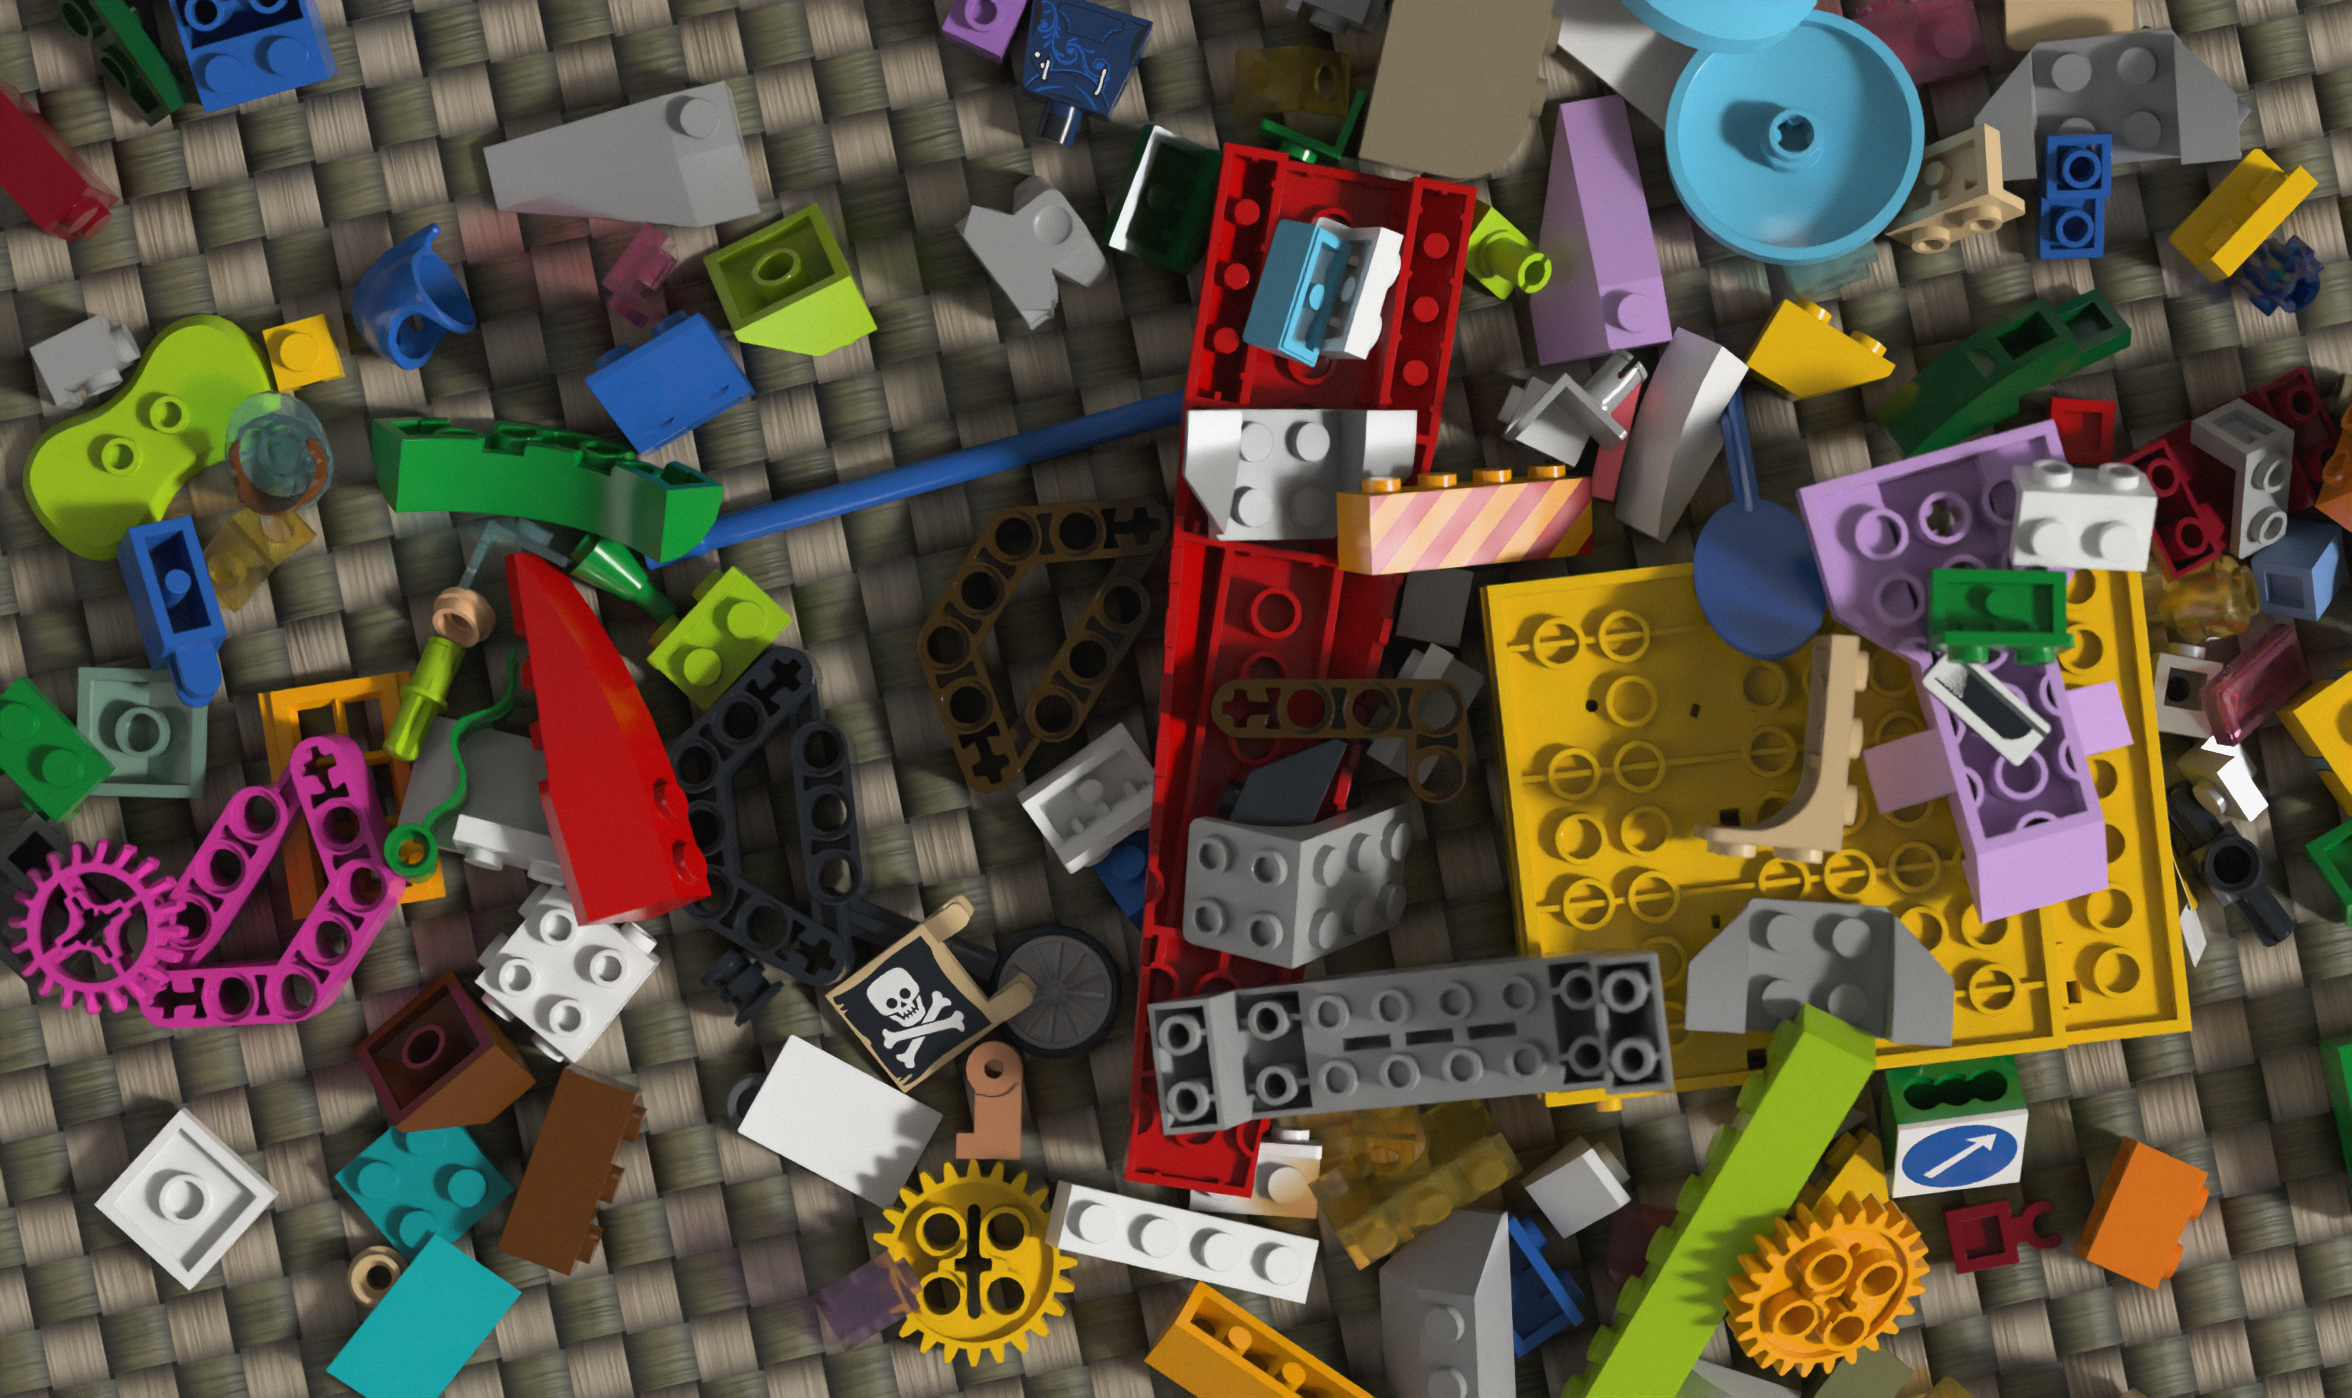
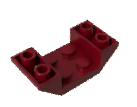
(2198, 489)

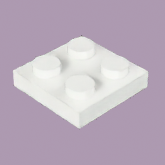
(186, 1198)

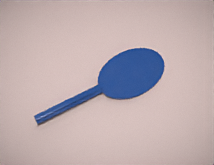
(1756, 562)

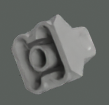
(1034, 248)

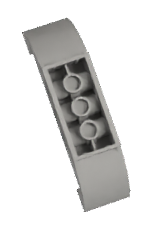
(1412, 1037)

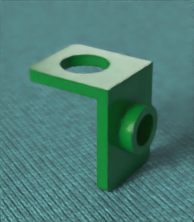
(1307, 149)

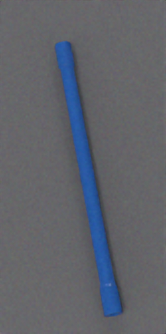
(937, 472)

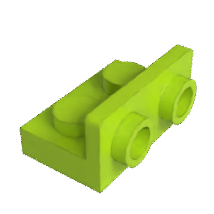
(718, 636)

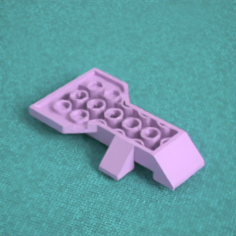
(2027, 828)

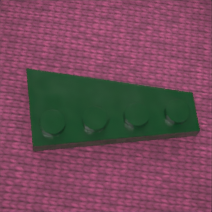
(127, 55)

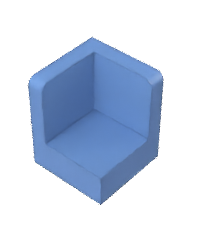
(2300, 570)

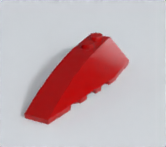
(609, 781)

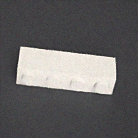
(1181, 1242)

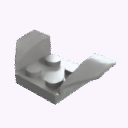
(2124, 83)
(1281, 468)
(1828, 954)

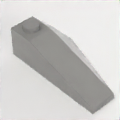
(650, 161)

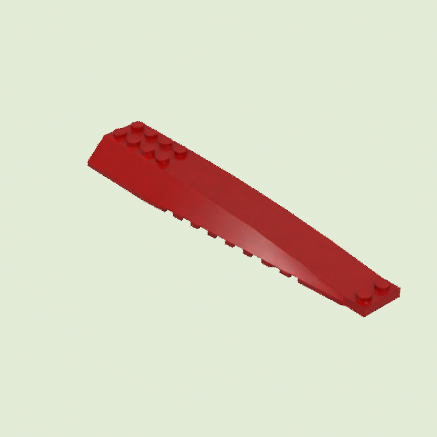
(1273, 602)

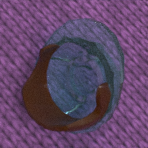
(277, 454)

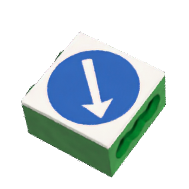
(1953, 1125)

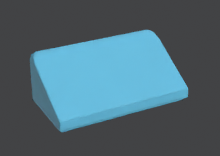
(1297, 291)

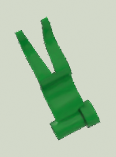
(420, 838)

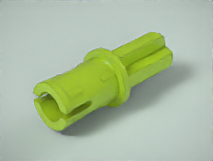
(423, 698)

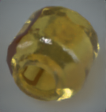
(2210, 601)

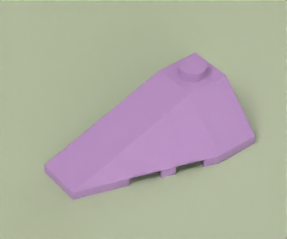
(1599, 242)

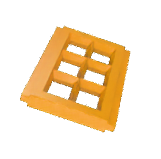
(283, 735)

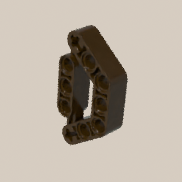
(1059, 679)

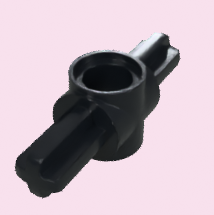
(2247, 887)

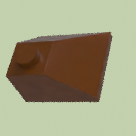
(444, 1061)

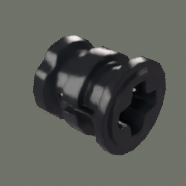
(741, 984)

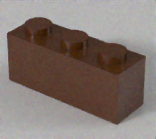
(573, 1170)

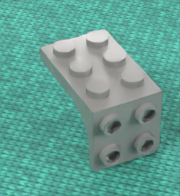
(1296, 888)

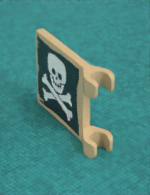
(920, 1004)

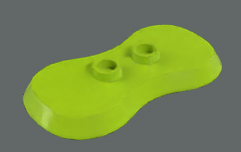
(140, 447)

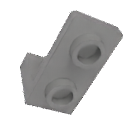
(2262, 458)

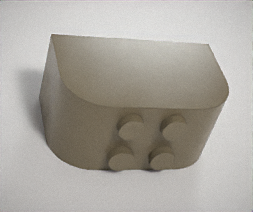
(1456, 84)

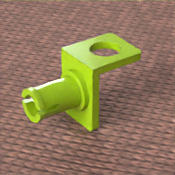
(1503, 256)

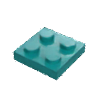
(425, 1185)

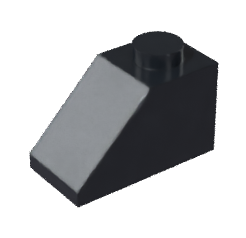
(1283, 789)

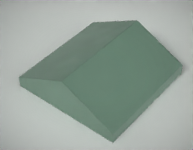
(143, 733)

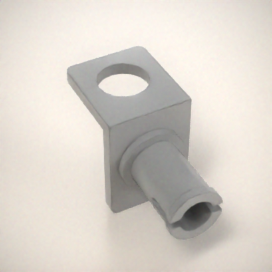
(1593, 402)

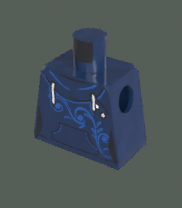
(1079, 63)

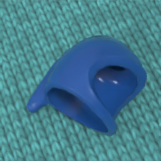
(408, 283)

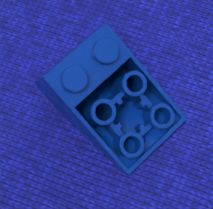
(252, 47)
(669, 382)

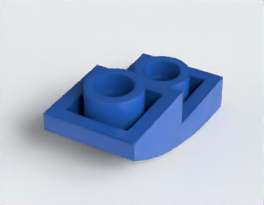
(2073, 195)

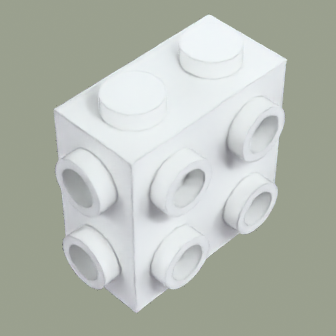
(564, 976)

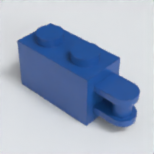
(175, 605)

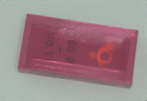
(2254, 684)

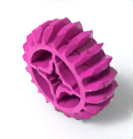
(79, 901)

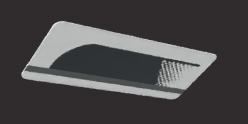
(1988, 708)

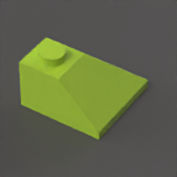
(790, 287)

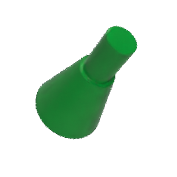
(616, 571)

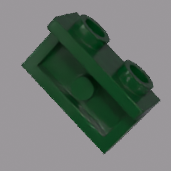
(1165, 202)

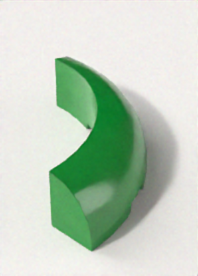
(546, 478)

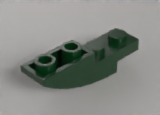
(1989, 371)

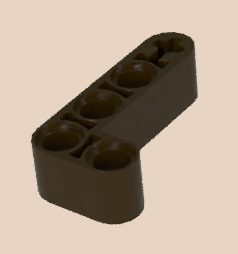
(1340, 723)

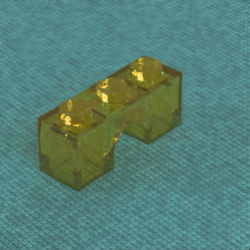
(1383, 1210)

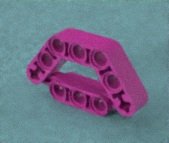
(223, 900)

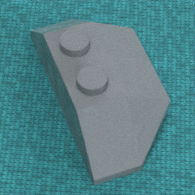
(1450, 1310)

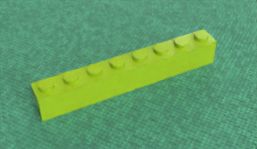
(1749, 1181)

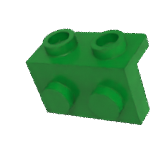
(1998, 613)
(47, 754)

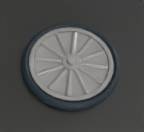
(1075, 993)

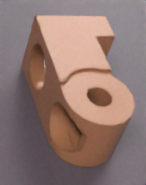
(997, 1077)

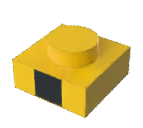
(303, 353)

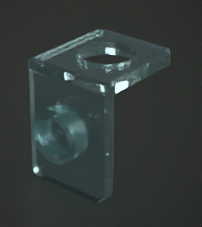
(523, 534)

